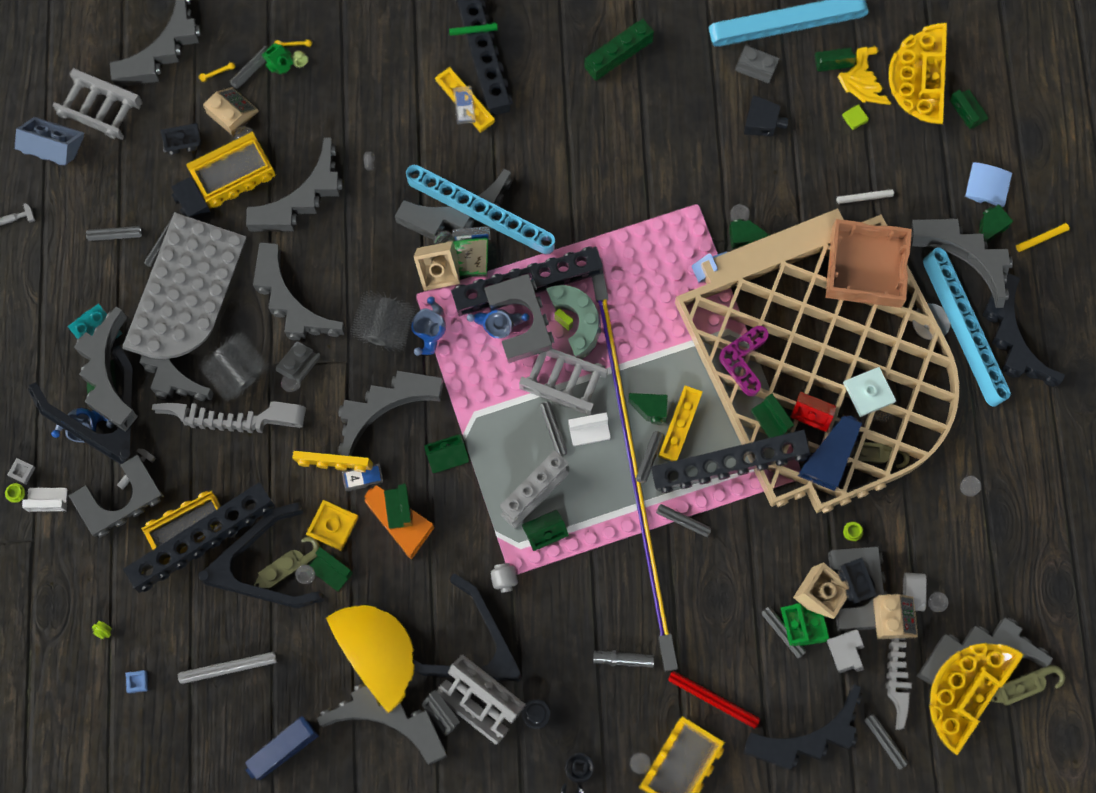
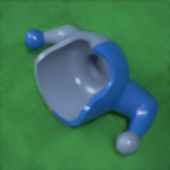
(498, 322)
(429, 326)
(85, 417)

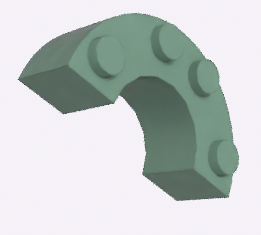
(589, 328)

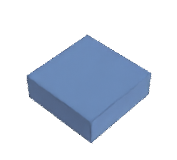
(136, 681)

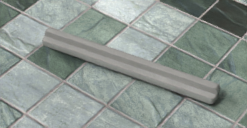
(227, 667)

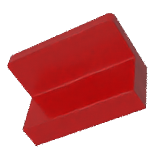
(813, 411)

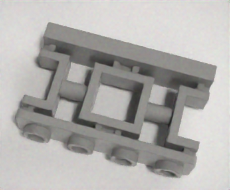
(534, 489)
(487, 690)

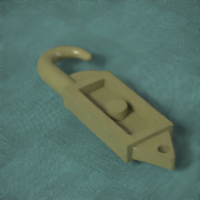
(877, 454)
(285, 566)
(1027, 685)

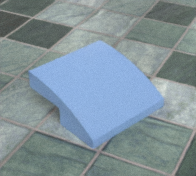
(988, 184)

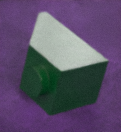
(994, 223)
(744, 233)
(650, 406)

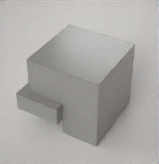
(845, 652)

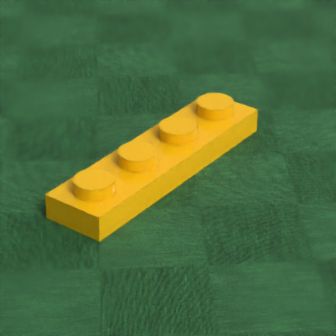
(448, 81)
(680, 423)
(338, 461)

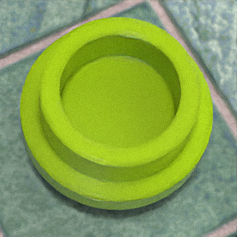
(15, 492)
(853, 531)
(101, 630)

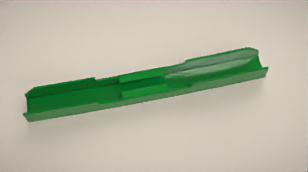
(459, 31)

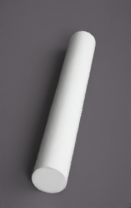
(865, 196)

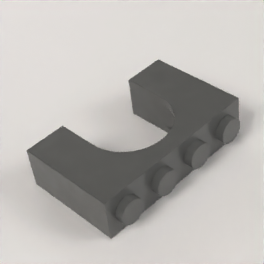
(521, 291)
(144, 494)
(862, 617)

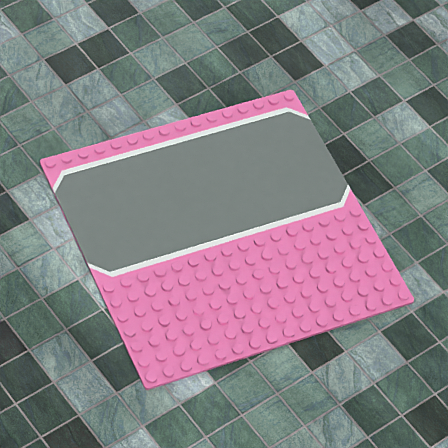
(655, 355)

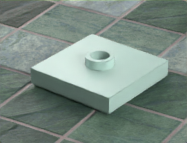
(869, 391)

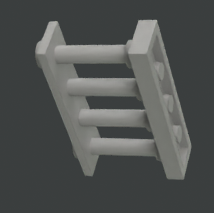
(97, 86)
(565, 397)

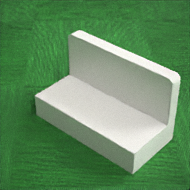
(589, 429)
(46, 499)

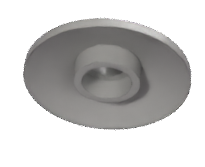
(941, 319)

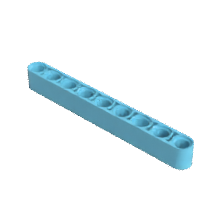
(786, 20)
(491, 210)
(966, 327)

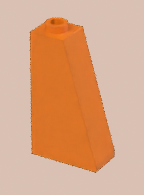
(408, 538)

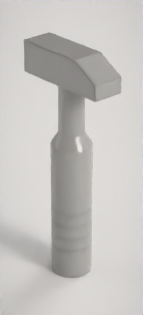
(13, 217)
(145, 455)

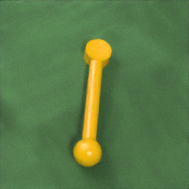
(308, 43)
(203, 77)

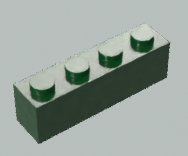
(619, 49)

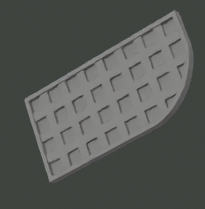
(184, 289)

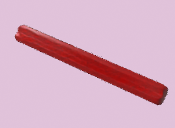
(714, 699)

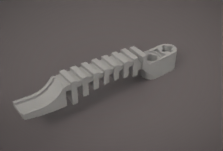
(278, 414)
(914, 586)

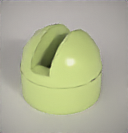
(299, 58)

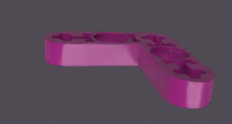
(738, 354)

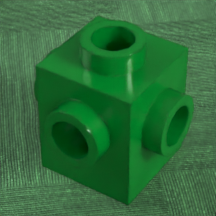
(278, 59)

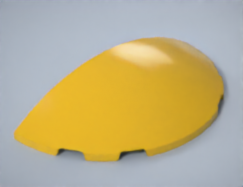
(919, 73)
(376, 649)
(966, 688)

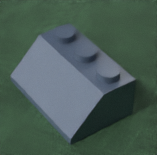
(48, 140)

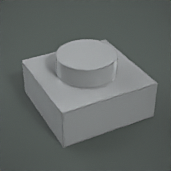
(21, 471)

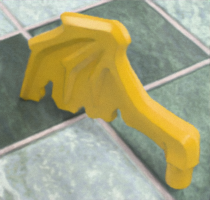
(862, 82)

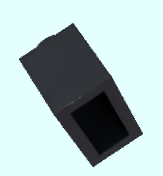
(190, 199)

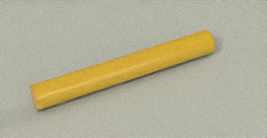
(1040, 238)

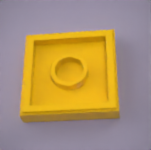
(332, 525)

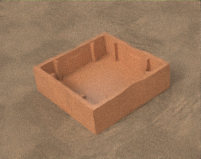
(868, 263)

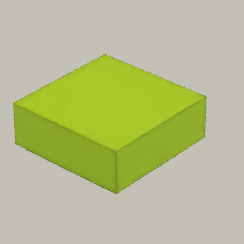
(855, 117)
(562, 318)

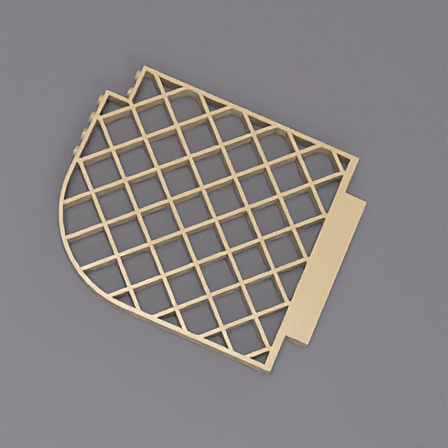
(779, 252)

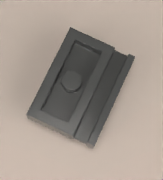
(757, 64)
(297, 362)
(440, 713)

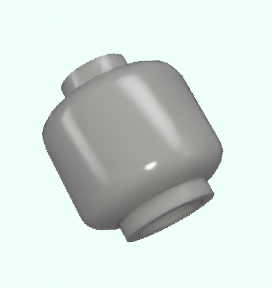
(504, 577)

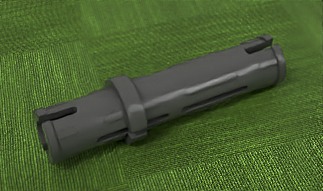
(618, 658)

